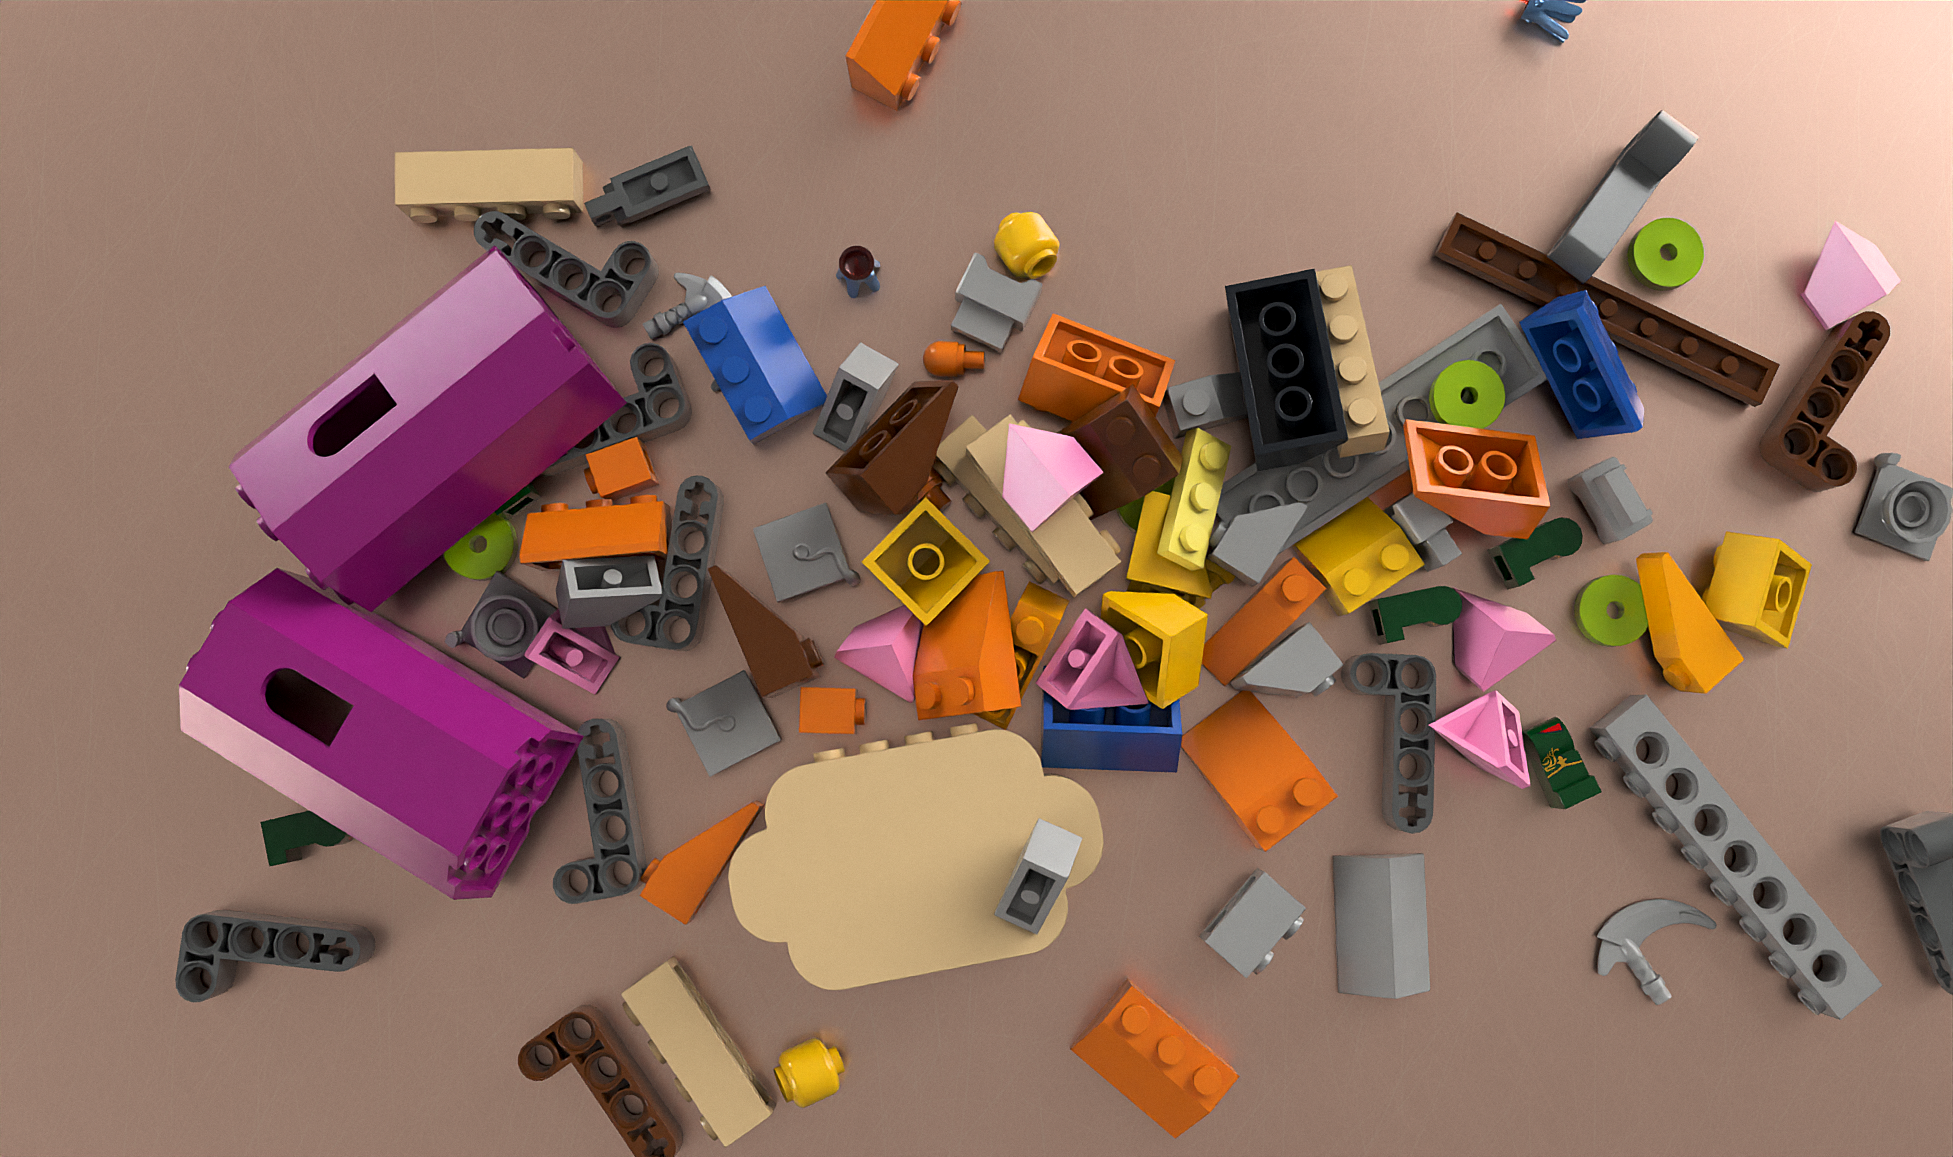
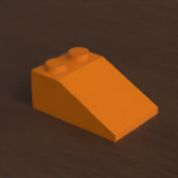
(1478, 476)
(968, 654)
(1256, 770)

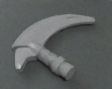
(699, 296)
(1631, 926)

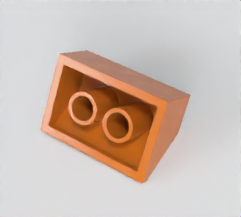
(895, 45)
(1084, 367)
(596, 532)
(1154, 1060)

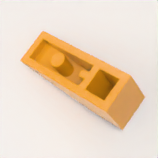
(1682, 628)

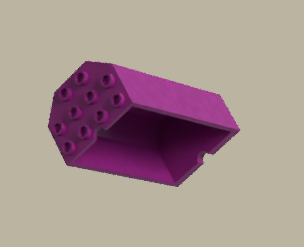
(424, 433)
(427, 762)

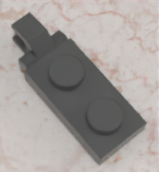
(649, 188)

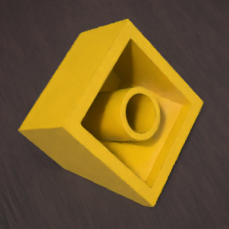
(1357, 556)
(925, 561)
(1757, 587)
(1162, 639)

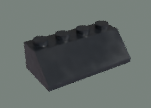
(1286, 368)

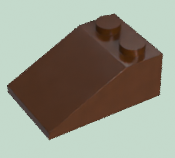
(1128, 448)
(897, 451)
(772, 647)

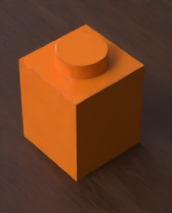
(620, 470)
(831, 710)

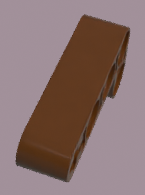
(1830, 398)
(607, 1090)

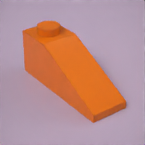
(1260, 620)
(690, 872)

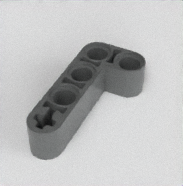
(1621, 195)
(561, 264)
(643, 404)
(678, 564)
(1398, 742)
(599, 809)
(1923, 866)
(278, 948)

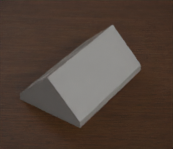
(1381, 925)

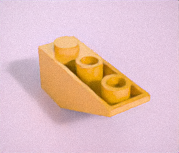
(1032, 630)

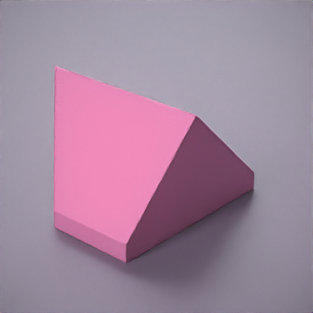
(1847, 277)
(1044, 473)
(1494, 639)
(885, 650)
(575, 654)
(1092, 668)
(1489, 737)

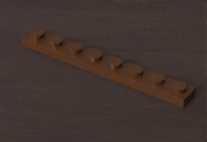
(1624, 316)

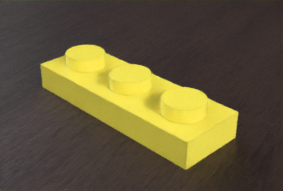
(1194, 500)

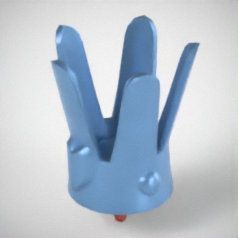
(1541, 10)
(857, 266)

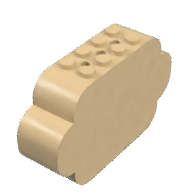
(903, 855)

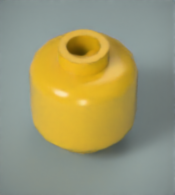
(1026, 245)
(808, 1072)

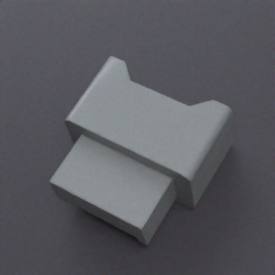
(992, 304)
(1610, 500)
(1425, 530)

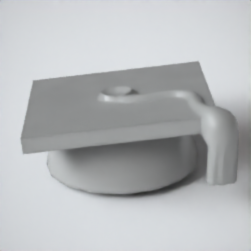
(1905, 509)
(803, 553)
(504, 623)
(726, 722)

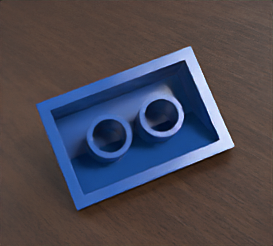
(756, 362)
(1584, 367)
(1111, 737)

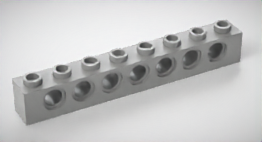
(1844, 975)

